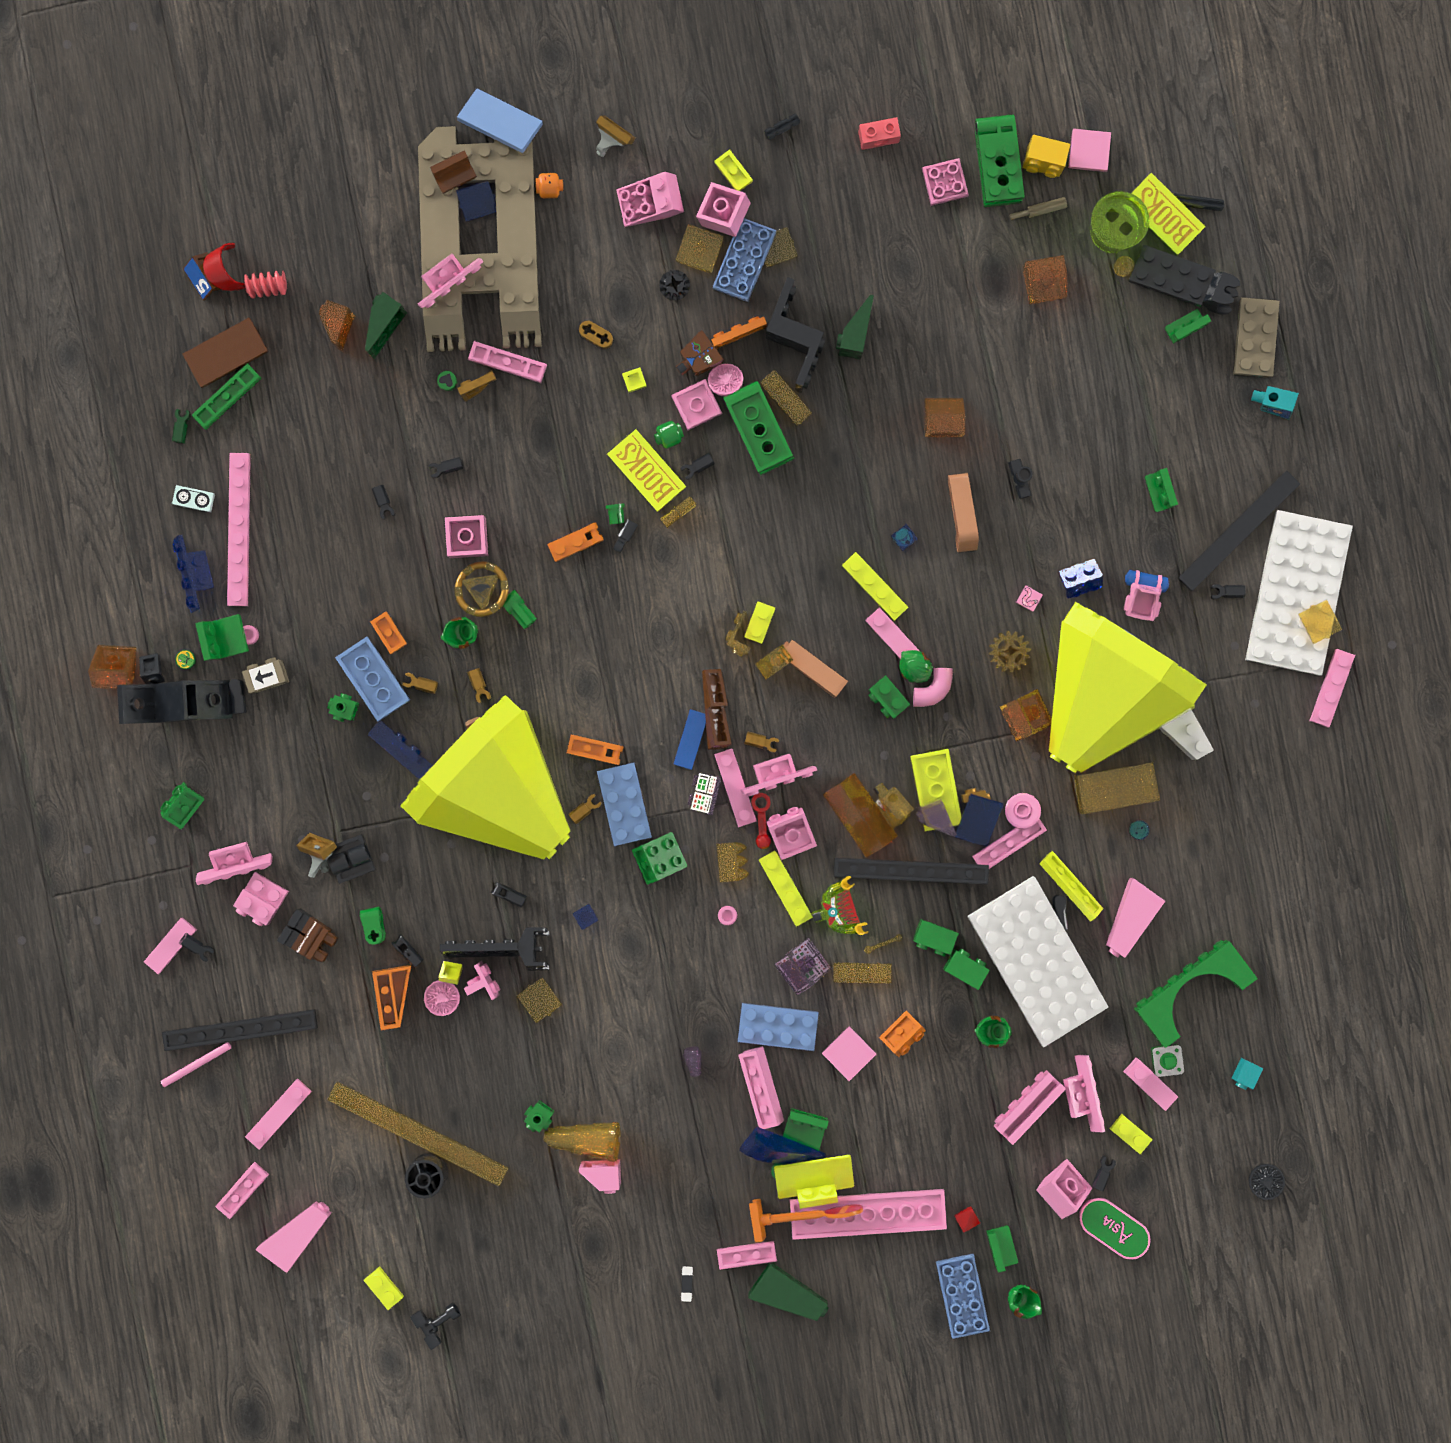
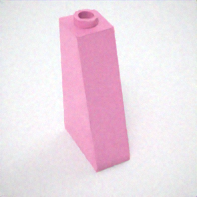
(1134, 915)
(290, 1241)

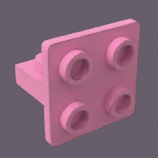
(483, 980)

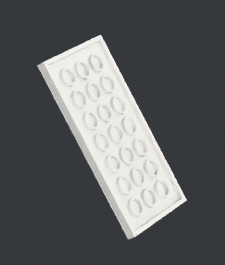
(1299, 571)
(1038, 961)

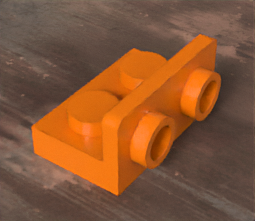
(903, 1034)

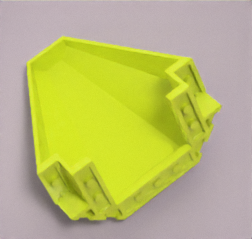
(1111, 690)
(494, 787)

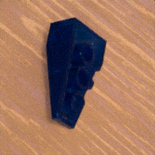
(777, 1149)

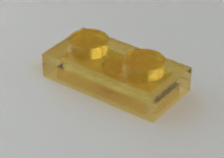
(774, 661)

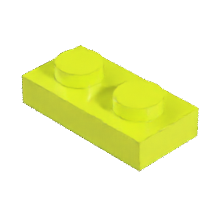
(733, 171)
(759, 622)
(1130, 1134)
(383, 1288)

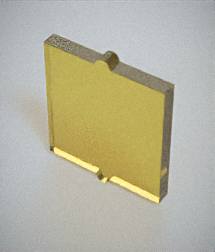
(781, 248)
(1320, 621)
(539, 1000)

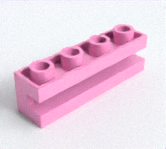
(761, 1088)
(1029, 1106)

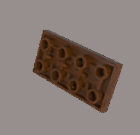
(225, 352)

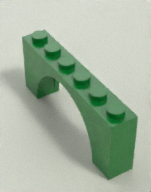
(1158, 1008)

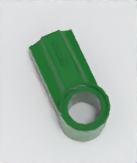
(515, 605)

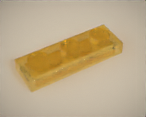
(785, 397)
(862, 972)

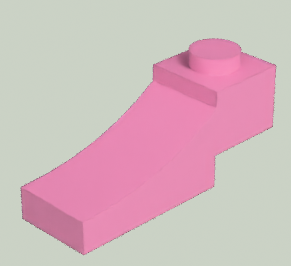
(1150, 1084)

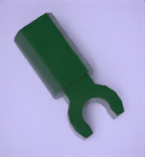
(180, 427)

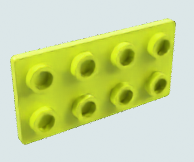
(814, 1180)

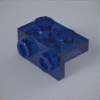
(1081, 578)

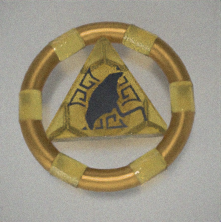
(481, 589)

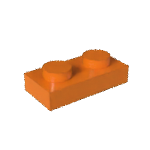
(388, 632)

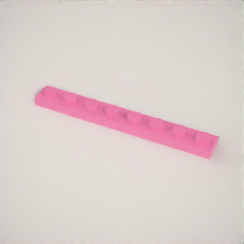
(238, 529)

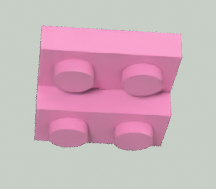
(791, 832)
(260, 899)

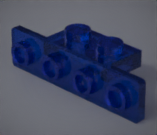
(194, 572)
(398, 747)

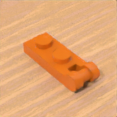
(574, 542)
(594, 749)

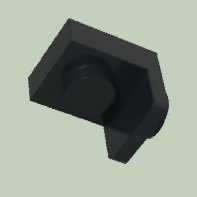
(151, 669)

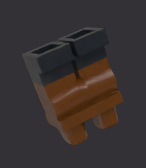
(308, 937)

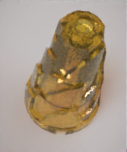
(594, 1140)

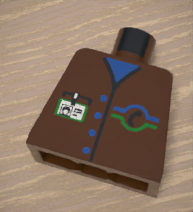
(699, 356)

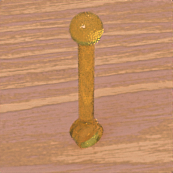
(868, 949)

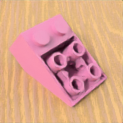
(650, 199)

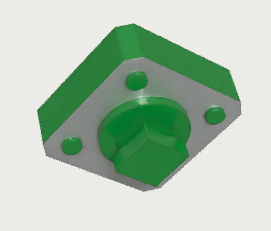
(1167, 1060)

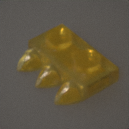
(730, 861)

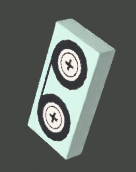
(193, 498)

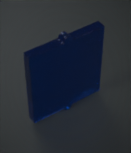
(476, 200)

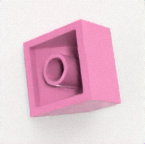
(602, 1174)
(1064, 1189)

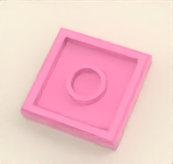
(696, 404)

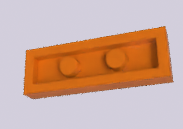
(738, 332)

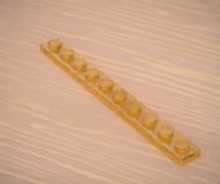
(417, 1133)

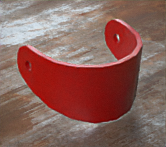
(216, 272)

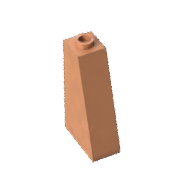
(815, 669)

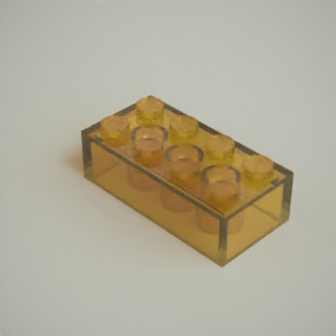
(1116, 788)

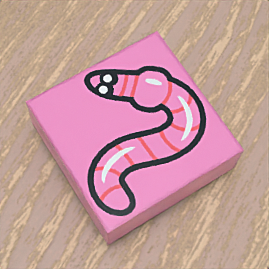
(1029, 598)

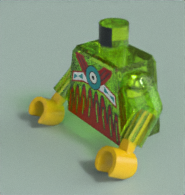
(839, 909)

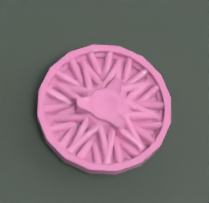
(725, 379)
(1022, 810)
(441, 998)

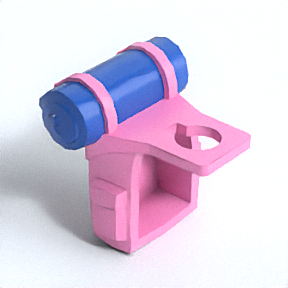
(1144, 594)

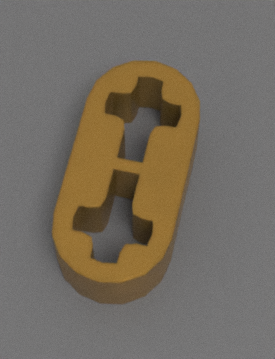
(598, 331)

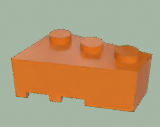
(390, 994)

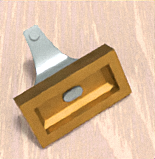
(611, 135)
(319, 849)

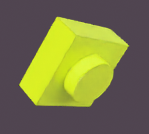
(634, 380)
(450, 972)

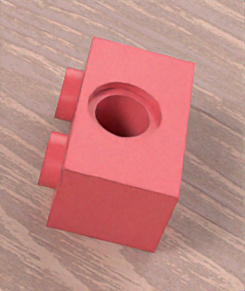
(879, 133)

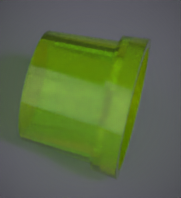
(1130, 210)

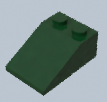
(384, 319)
(854, 334)

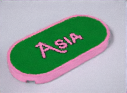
(1114, 1228)

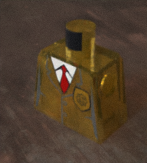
(892, 805)

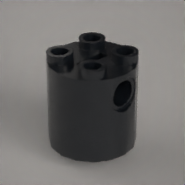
(426, 1175)

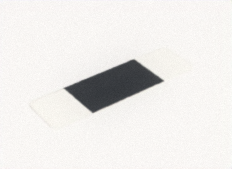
(686, 1284)

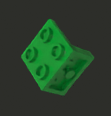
(222, 637)
(659, 858)
(805, 1128)

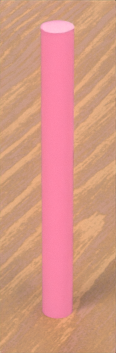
(196, 1064)

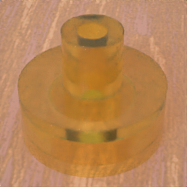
(1123, 266)

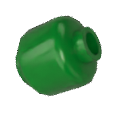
(668, 434)

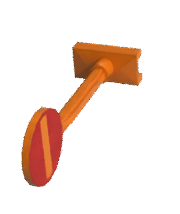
(760, 1220)

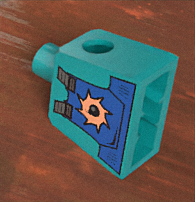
(1283, 399)

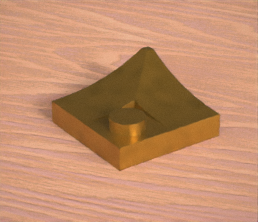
(472, 388)

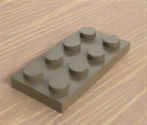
(1256, 337)

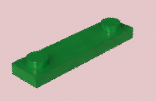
(226, 396)

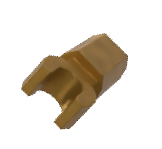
(422, 684)
(478, 684)
(759, 741)
(583, 810)

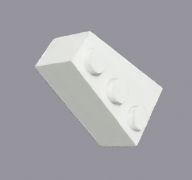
(1188, 735)

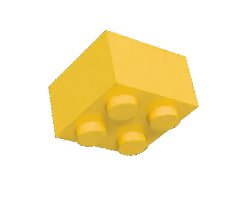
(1046, 156)

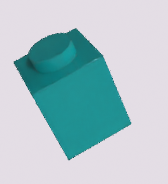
(1246, 1074)

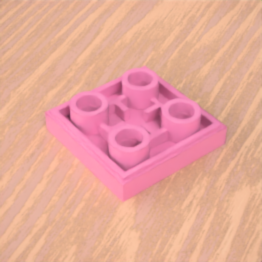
(1089, 150)
(945, 181)
(849, 1053)

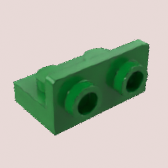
(1186, 325)
(1161, 490)
(888, 697)
(181, 805)

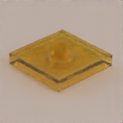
(700, 248)

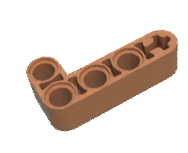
(963, 512)

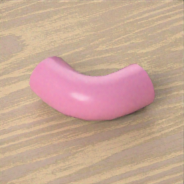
(936, 691)

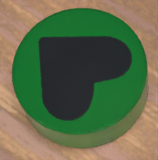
(447, 381)

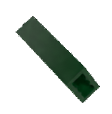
(786, 1293)

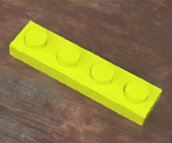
(874, 586)
(1071, 886)
(785, 888)

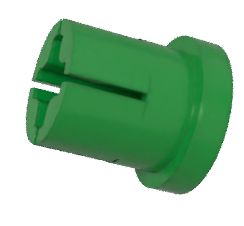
(616, 513)

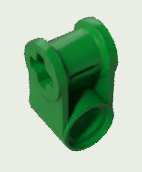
(373, 923)

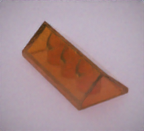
(860, 815)

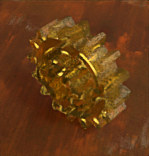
(1009, 643)

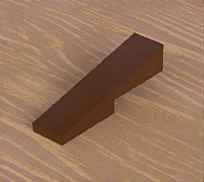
(715, 703)

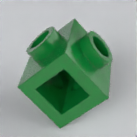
(349, 710)
(543, 1112)

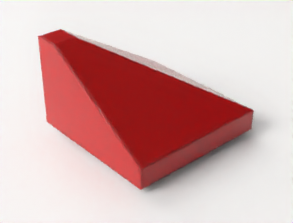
(967, 1219)

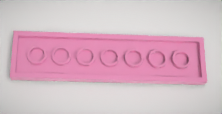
(881, 1214)

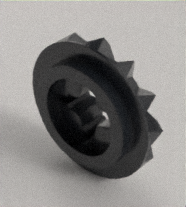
(669, 292)

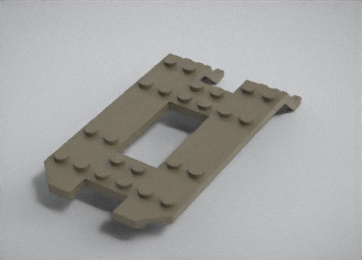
(508, 272)

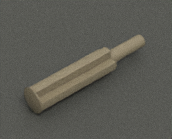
(1041, 208)

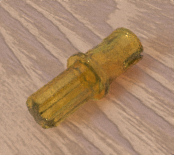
(678, 512)

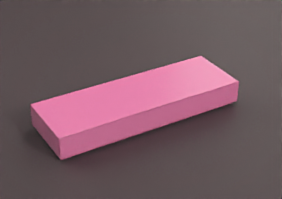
(169, 946)
(242, 1190)
(746, 1255)

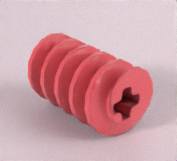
(265, 285)

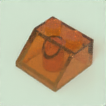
(1046, 279)
(337, 322)
(944, 417)
(112, 666)
(1026, 715)

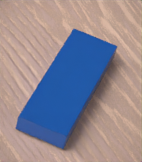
(690, 739)

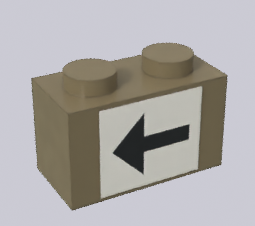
(265, 676)

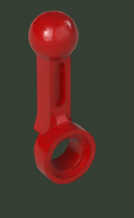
(763, 840)

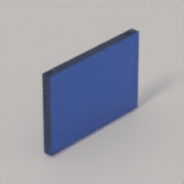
(978, 820)

